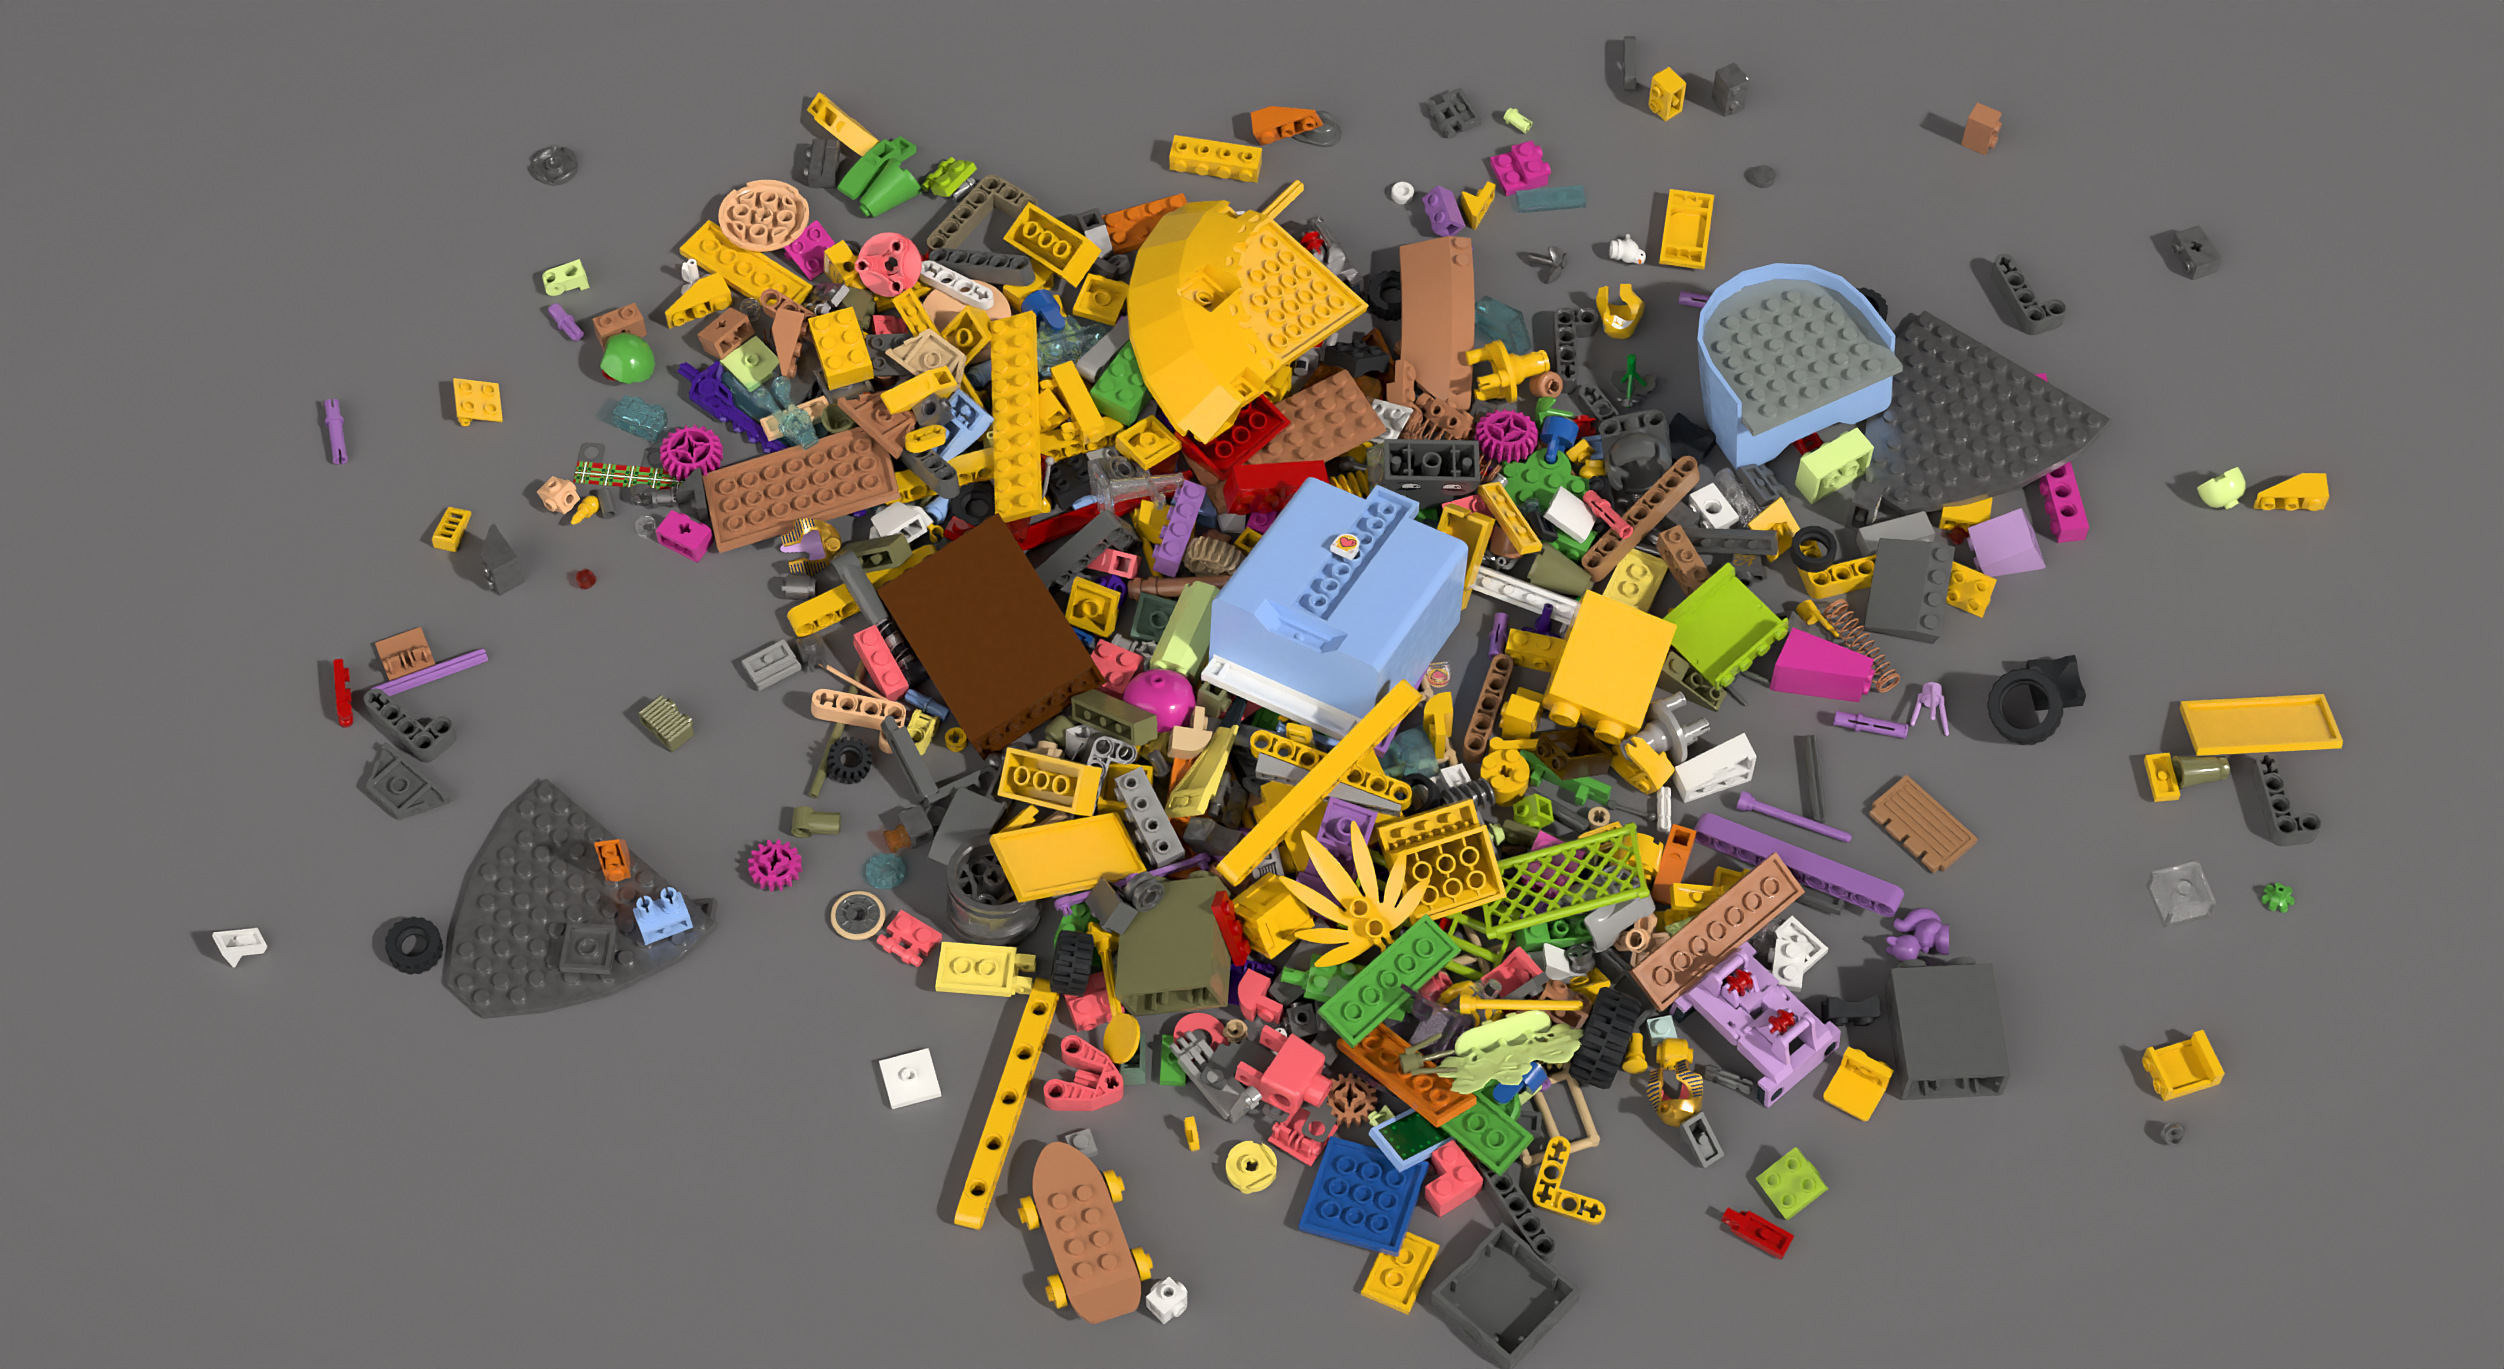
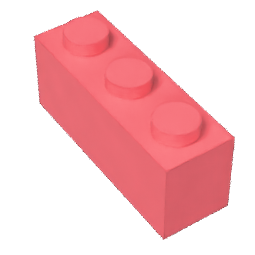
(880, 664)

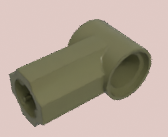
(809, 822)

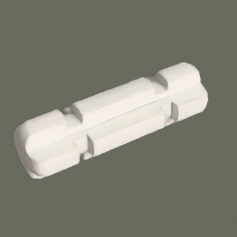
(1664, 809)

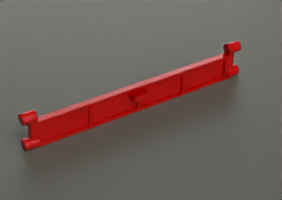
(1079, 518)

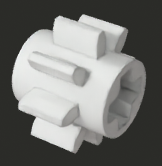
(1147, 651)

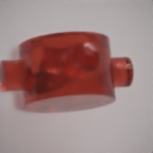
(1957, 535)

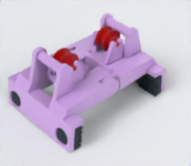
(1768, 1037)

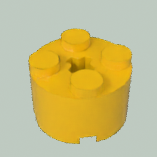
(1507, 775)
(1650, 854)

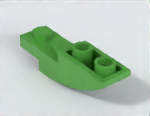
(872, 163)

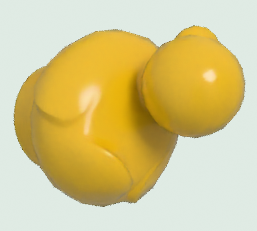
(1592, 468)

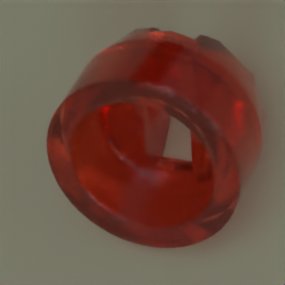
(590, 578)

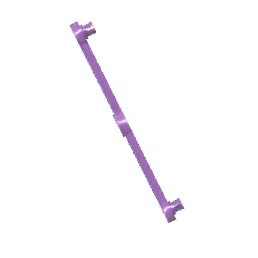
(1200, 860)

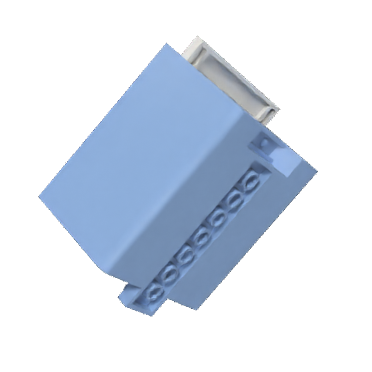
(1331, 632)

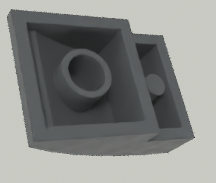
(966, 818)

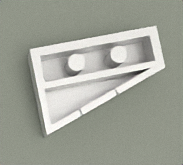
(1716, 769)

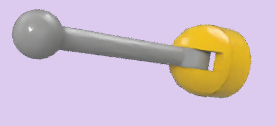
(1046, 500)

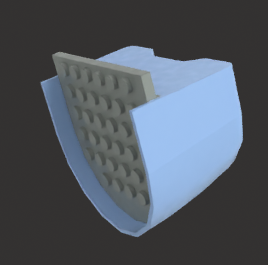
(1789, 357)

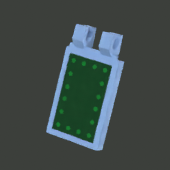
(1408, 1139)

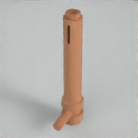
(1170, 586)

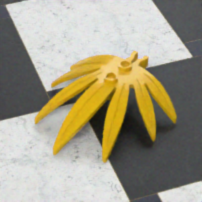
(1364, 916)

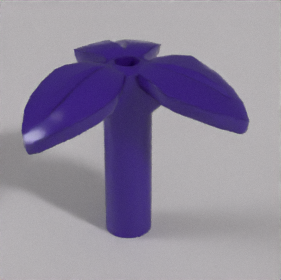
(1543, 623)

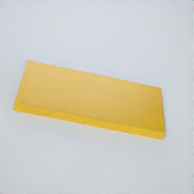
(2260, 724)
(1066, 856)

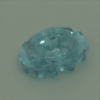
(889, 879)

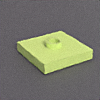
(751, 364)

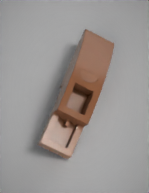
(1403, 394)

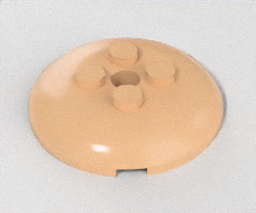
(763, 215)

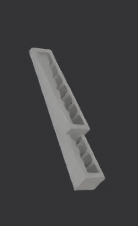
(1283, 772)

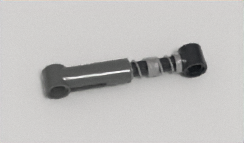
(876, 613)

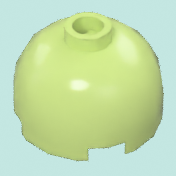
(2223, 489)

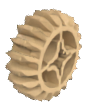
(1211, 557)

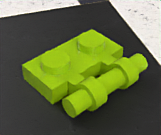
(948, 176)

